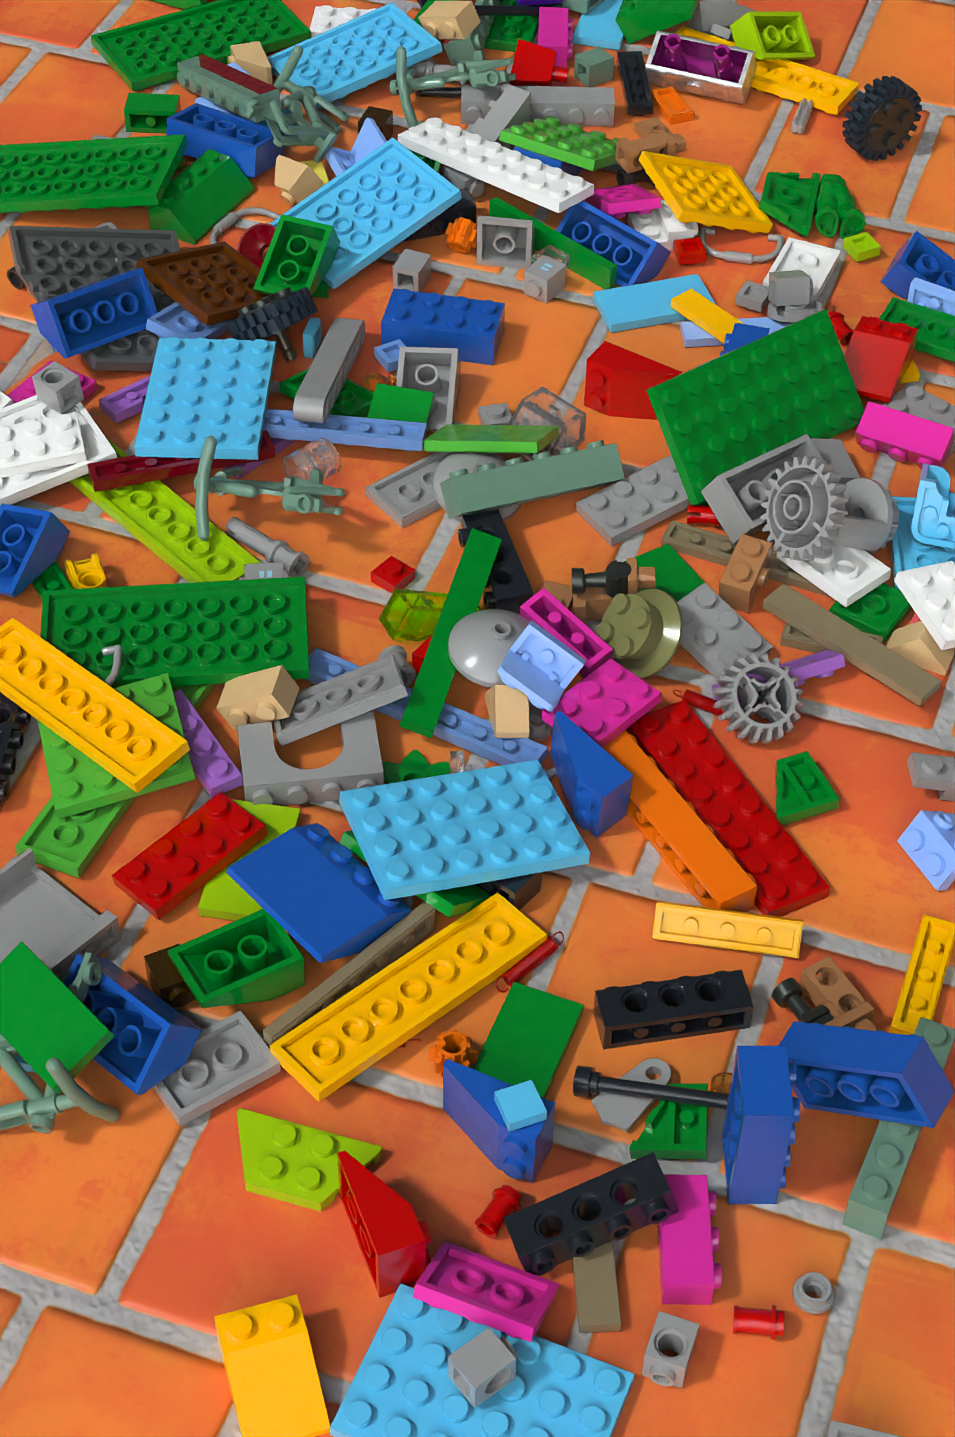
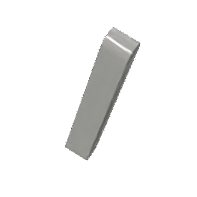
(329, 371)

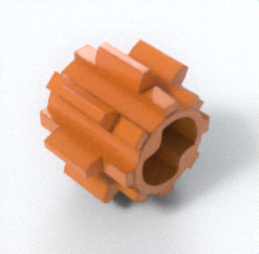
(461, 235)
(452, 1047)

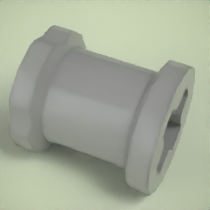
(408, 671)

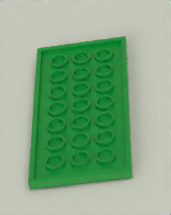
(150, 49)
(88, 173)
(756, 401)
(182, 629)

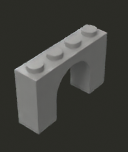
(277, 783)

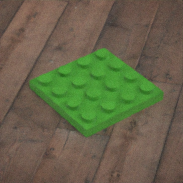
(563, 142)
(83, 785)

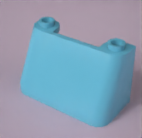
(934, 508)

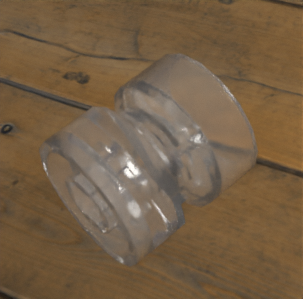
(315, 455)

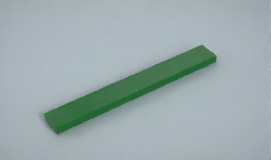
(462, 599)

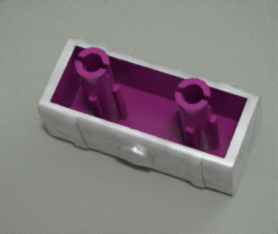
(701, 67)

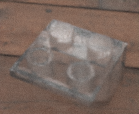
(550, 410)

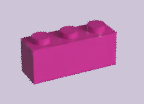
(556, 32)
(904, 436)
(567, 628)
(688, 1244)

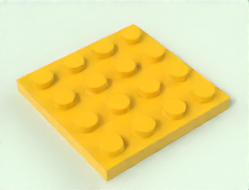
(705, 192)

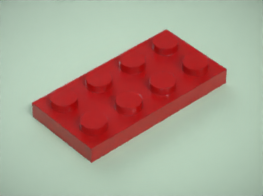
(189, 855)

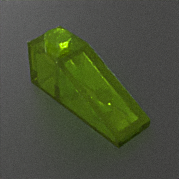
(412, 614)

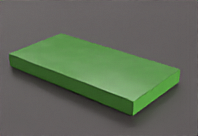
(491, 438)

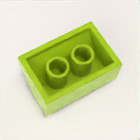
(773, 35)

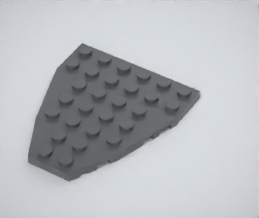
(71, 257)

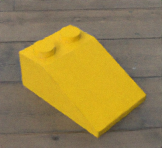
(272, 1370)

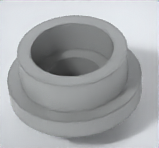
(814, 1283)

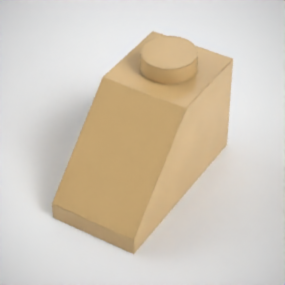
(252, 59)
(295, 180)

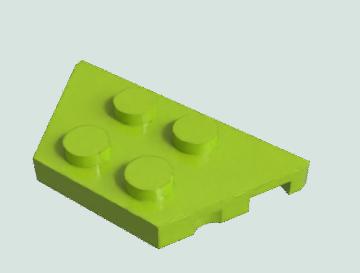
(295, 1160)

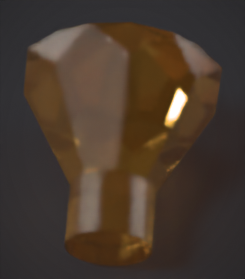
(373, 378)

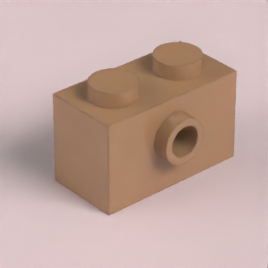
(745, 573)

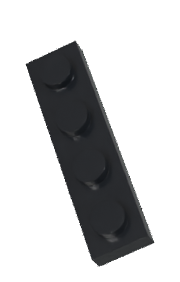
(634, 83)

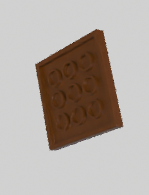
(205, 280)

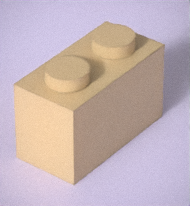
(450, 19)
(258, 697)

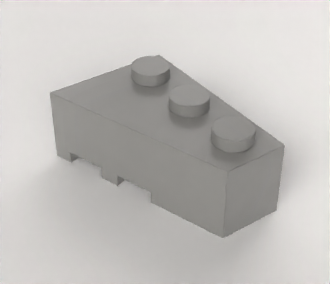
(508, 110)

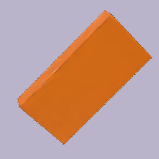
(671, 105)

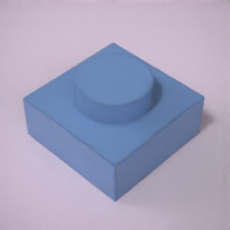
(388, 354)

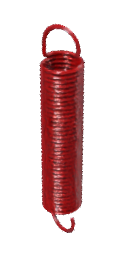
(700, 701)
(530, 962)

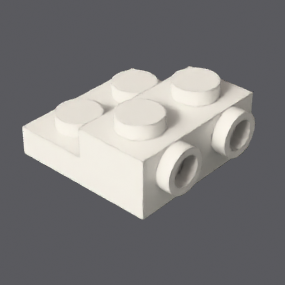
(662, 226)

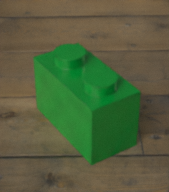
(150, 112)

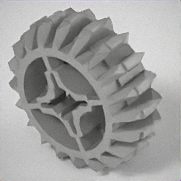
(780, 713)

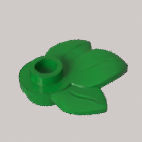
(413, 767)

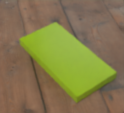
(222, 895)

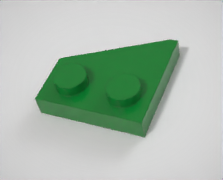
(801, 789)
(674, 1130)

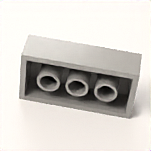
(739, 492)

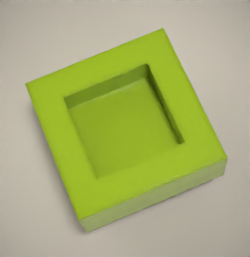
(861, 247)

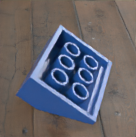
(318, 892)

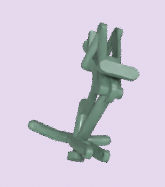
(476, 72)
(308, 133)
(297, 493)
(43, 1107)

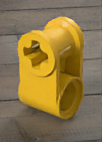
(86, 573)

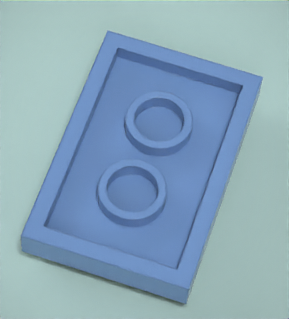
(180, 323)

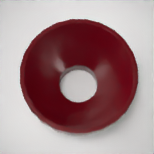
(255, 241)

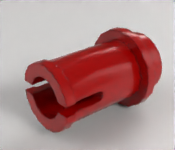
(842, 329)
(706, 517)
(504, 1202)
(759, 1321)

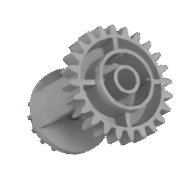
(814, 511)

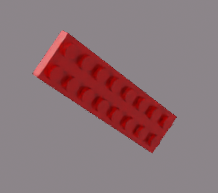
(730, 806)

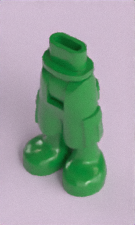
(836, 206)

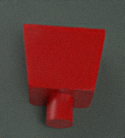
(536, 66)

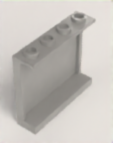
(49, 917)

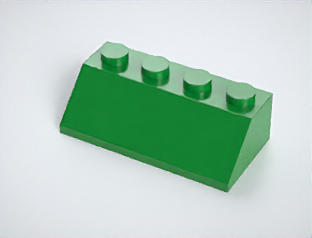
(201, 197)

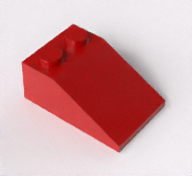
(880, 356)
(619, 382)
(384, 1227)

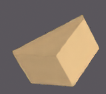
(920, 648)
(508, 711)

